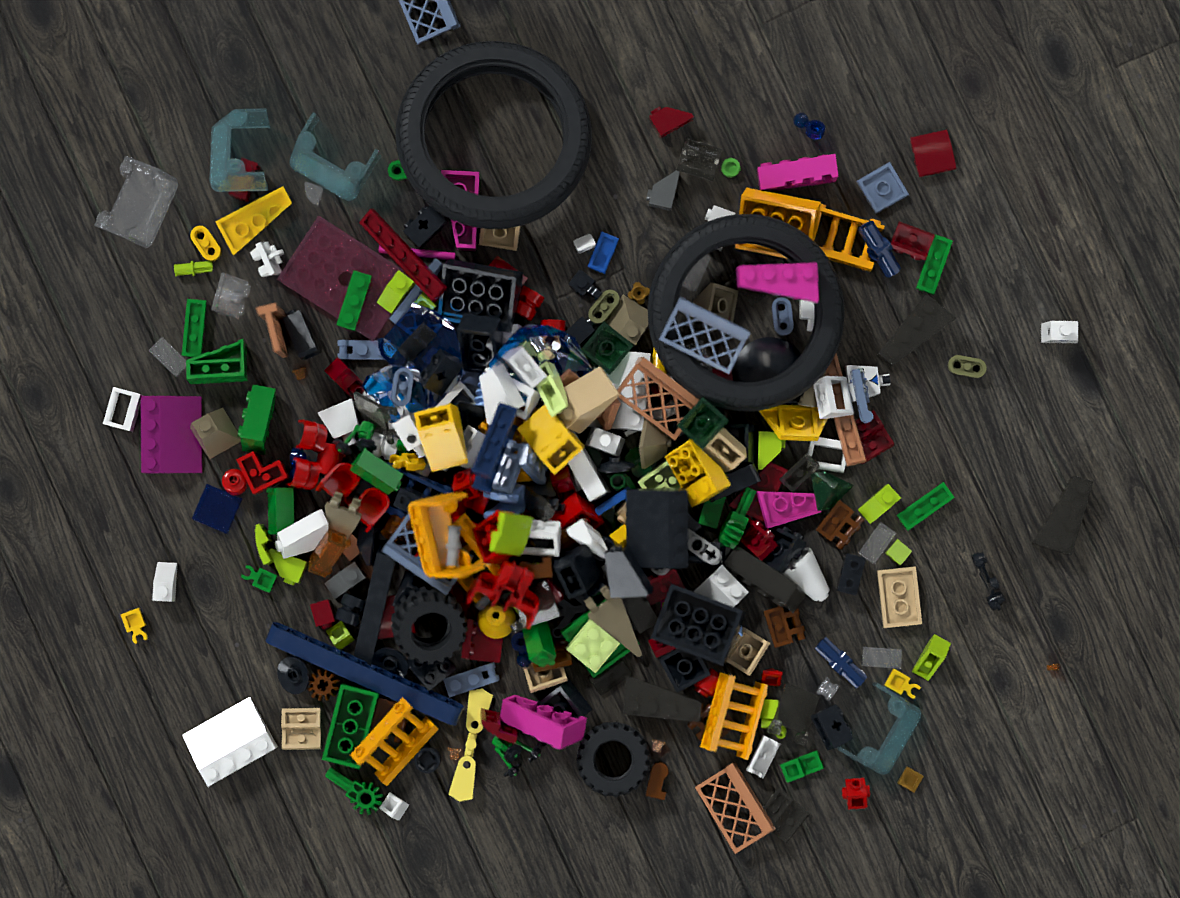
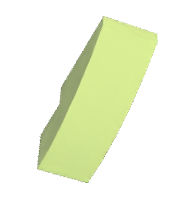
(552, 389)

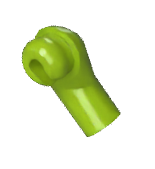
(765, 724)

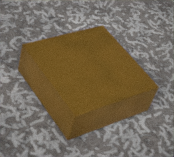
(910, 779)

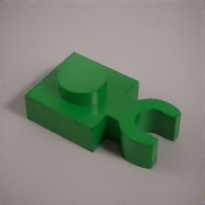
(262, 579)

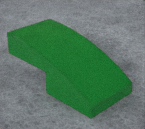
(802, 766)

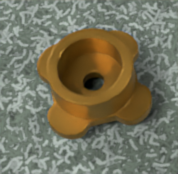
(637, 287)

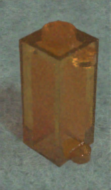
(327, 553)

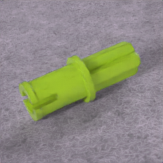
(193, 268)

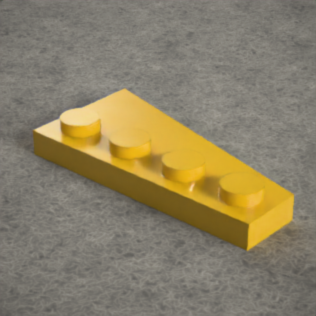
(251, 219)

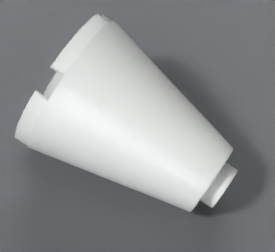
(808, 575)

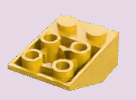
(442, 436)
(550, 439)
(697, 472)

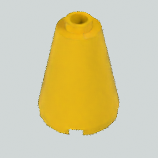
(498, 627)

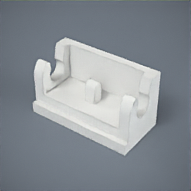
(763, 756)

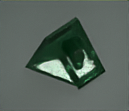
(828, 489)

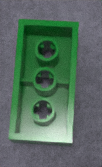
(344, 714)

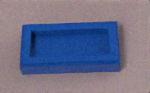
(603, 252)
(611, 501)

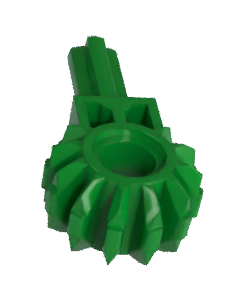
(735, 524)
(355, 791)

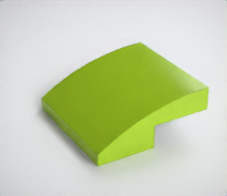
(511, 534)
(262, 540)

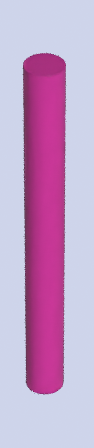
(428, 253)

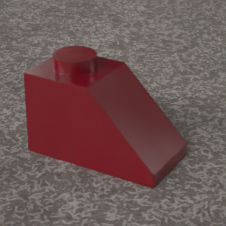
(668, 120)

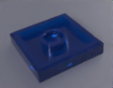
(217, 508)

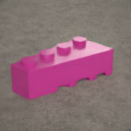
(797, 173)
(464, 235)
(785, 280)
(542, 722)

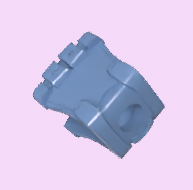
(508, 502)

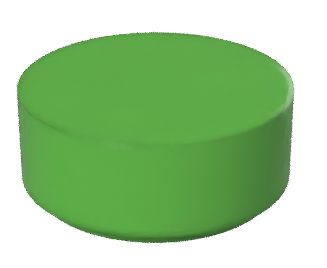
(730, 168)

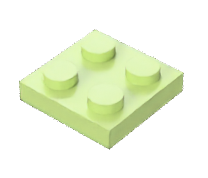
(592, 645)

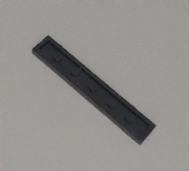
(374, 607)

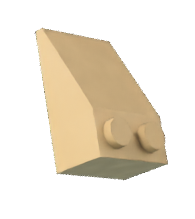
(587, 399)

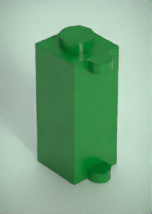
(376, 472)
(280, 509)
(540, 644)

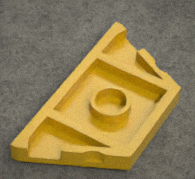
(795, 422)

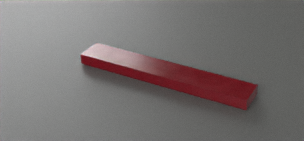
(403, 255)

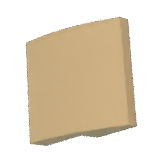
(301, 728)

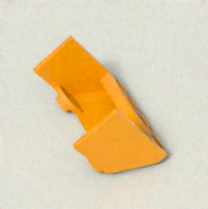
(430, 526)

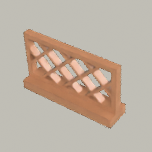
(272, 314)
(663, 381)
(750, 800)

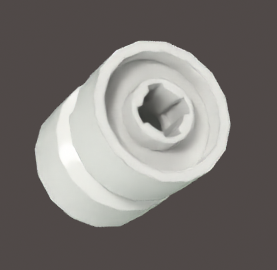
(383, 448)

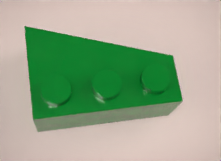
(219, 366)
(257, 418)

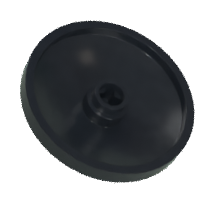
(764, 360)

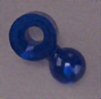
(814, 129)
(299, 453)
(522, 658)

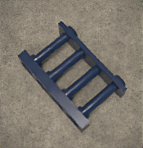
(493, 447)
(414, 477)

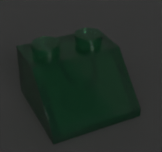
(606, 348)
(702, 423)

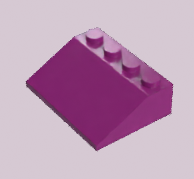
(166, 434)

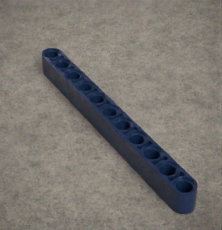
(364, 674)

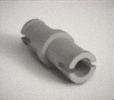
(453, 546)

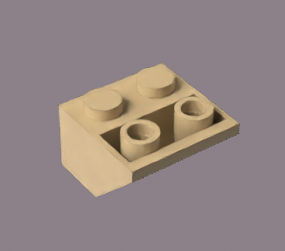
(725, 450)

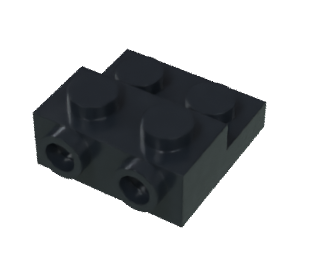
(788, 547)

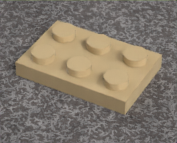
(899, 597)

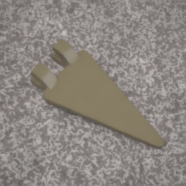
(341, 518)
(614, 620)

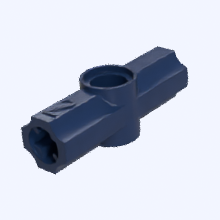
(879, 249)
(840, 662)

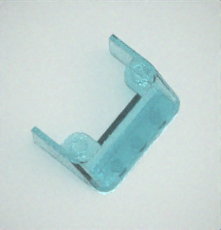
(229, 173)
(334, 179)
(908, 718)

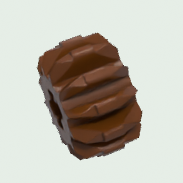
(329, 688)

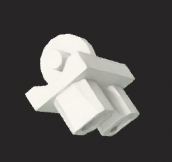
(270, 257)

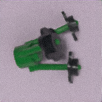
(365, 434)
(513, 753)

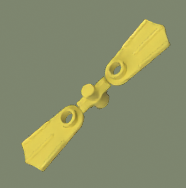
(463, 779)

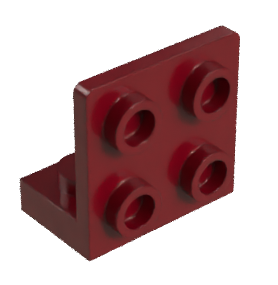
(479, 646)

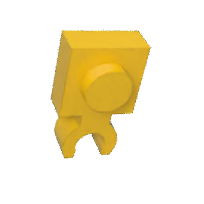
(407, 460)
(133, 621)
(899, 682)

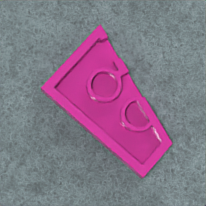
(785, 506)

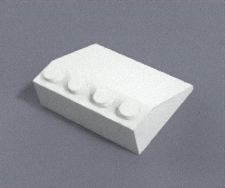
(627, 417)
(229, 741)

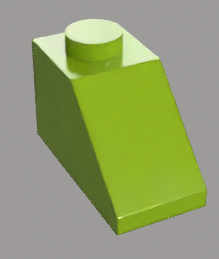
(395, 292)
(768, 448)
(879, 503)
(290, 568)
(931, 657)

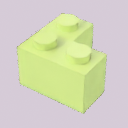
(659, 477)

